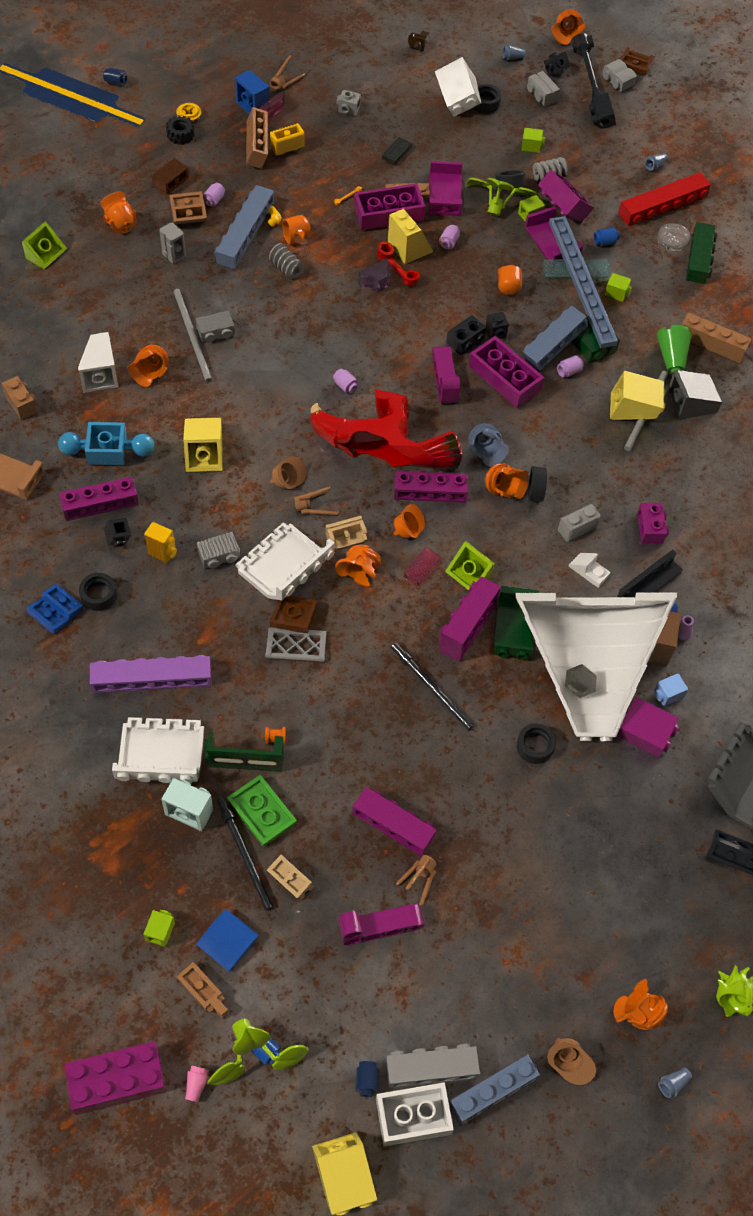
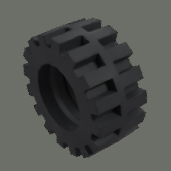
(179, 123)

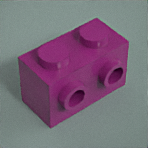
(652, 523)

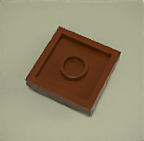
(294, 614)

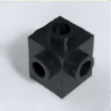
(556, 63)

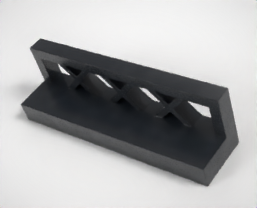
(653, 577)
(731, 851)

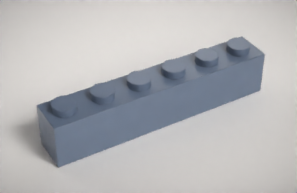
(244, 227)

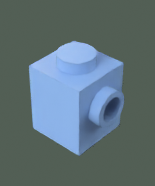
(670, 690)

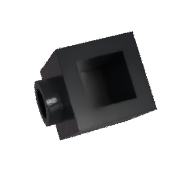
(497, 325)
(117, 532)

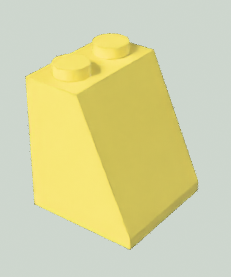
(407, 237)
(637, 397)
(203, 444)
(344, 1173)

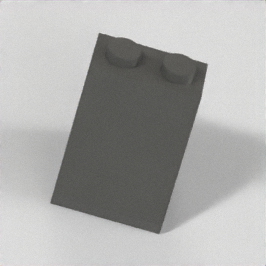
(693, 394)

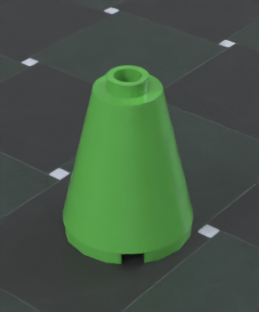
(674, 346)

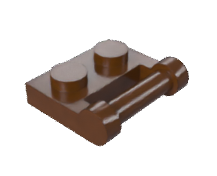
(637, 62)

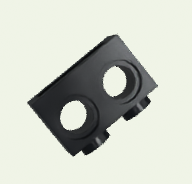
(466, 335)

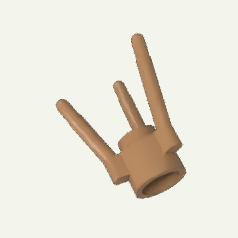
(278, 80)
(303, 502)
(423, 868)

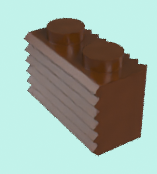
(170, 176)

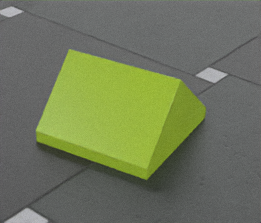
(43, 246)
(469, 566)

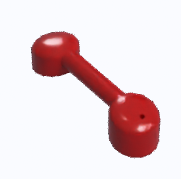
(385, 251)

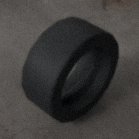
(491, 91)
(514, 177)
(537, 483)
(98, 604)
(538, 729)

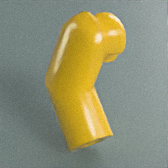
(275, 216)

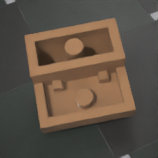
(188, 208)

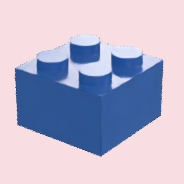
(251, 91)

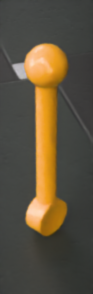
(338, 201)

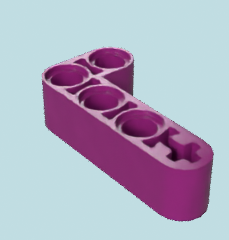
(447, 382)
(380, 924)

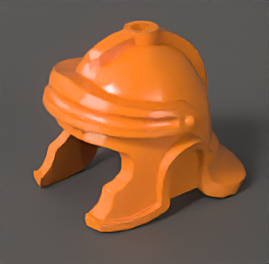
(564, 33)
(118, 212)
(148, 365)
(506, 481)
(359, 561)
(641, 1008)

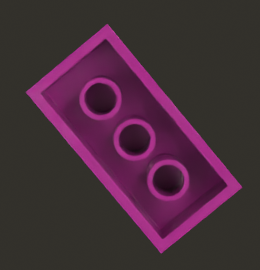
(376, 205)
(506, 371)
(469, 618)
(114, 1078)

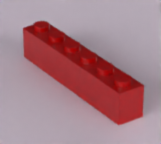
(664, 199)

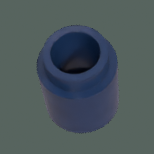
(115, 76)
(367, 1078)

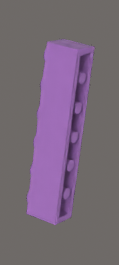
(150, 674)

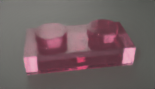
(274, 105)
(421, 566)

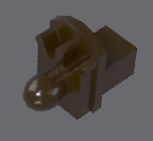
(418, 41)

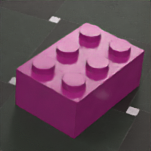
(565, 196)

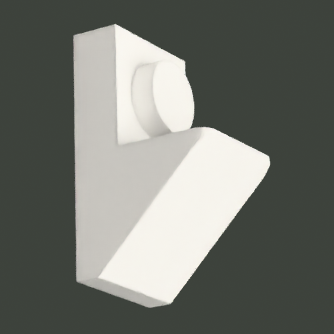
(587, 567)

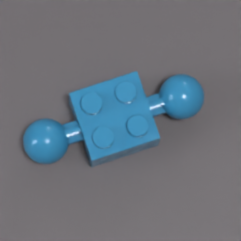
(106, 443)

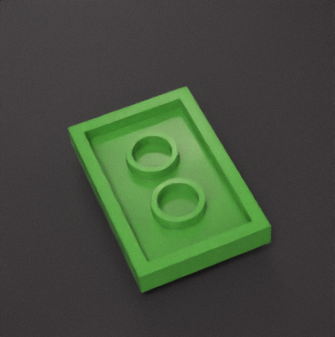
(261, 810)

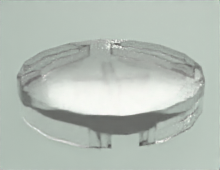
(673, 236)

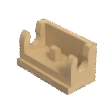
(347, 533)
(290, 877)

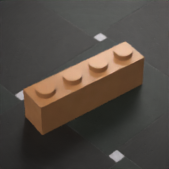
(257, 138)
(717, 338)

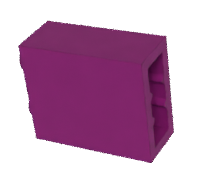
(648, 727)

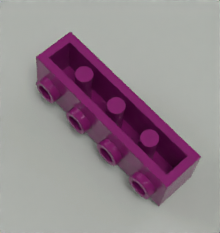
(431, 486)
(99, 498)
(394, 821)

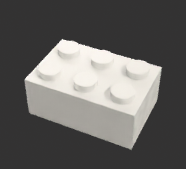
(414, 1114)

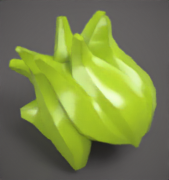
(736, 992)

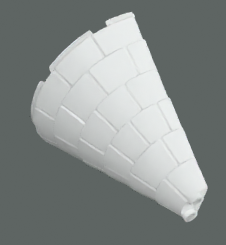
(608, 638)

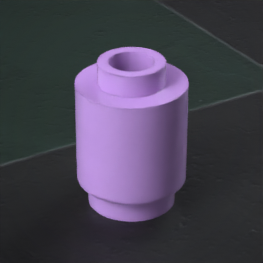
(213, 194)
(449, 237)
(570, 366)
(346, 381)

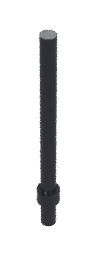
(407, 660)
(229, 818)

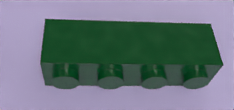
(700, 253)

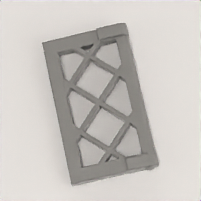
(306, 636)

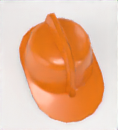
(409, 522)

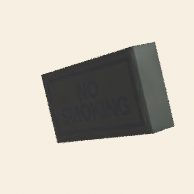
(396, 150)

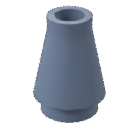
(510, 52)
(653, 162)
(673, 1083)

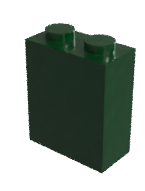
(589, 347)

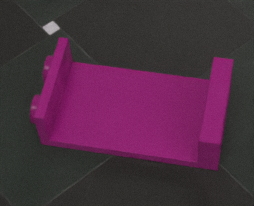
(445, 188)
(539, 229)

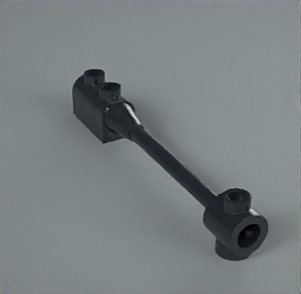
(600, 103)

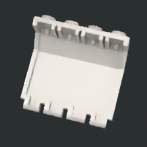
(283, 561)
(160, 750)

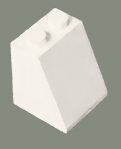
(458, 86)
(97, 364)

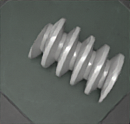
(557, 165)
(286, 261)

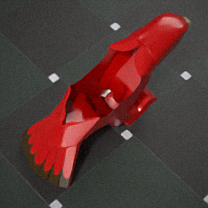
(387, 436)

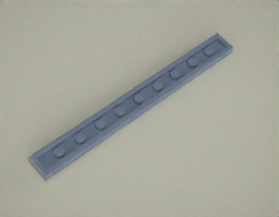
(583, 282)

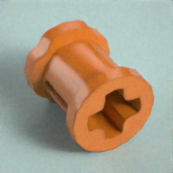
(271, 733)

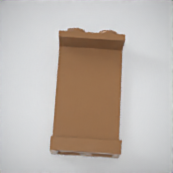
(18, 477)

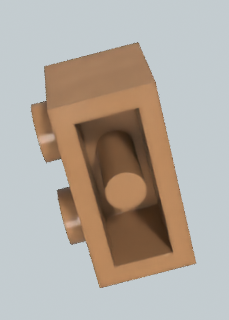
(19, 397)

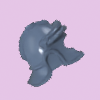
(487, 444)

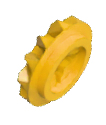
(189, 108)

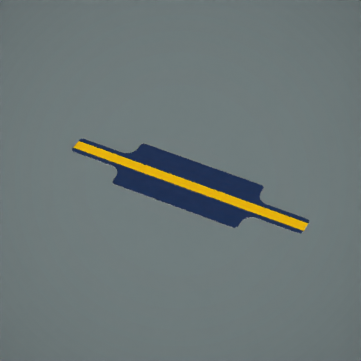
(71, 94)

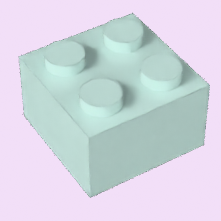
(187, 804)

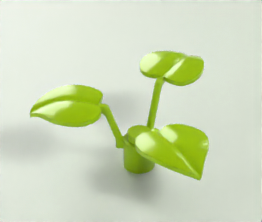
(496, 204)
(249, 1039)

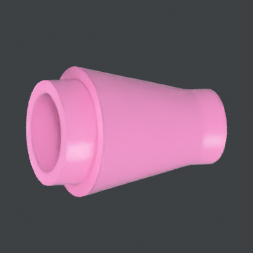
(196, 1081)

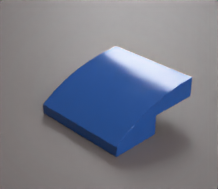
(54, 609)
(227, 940)

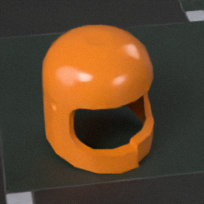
(295, 225)
(509, 280)

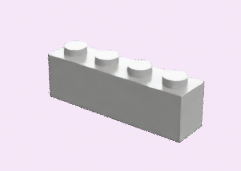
(432, 1067)

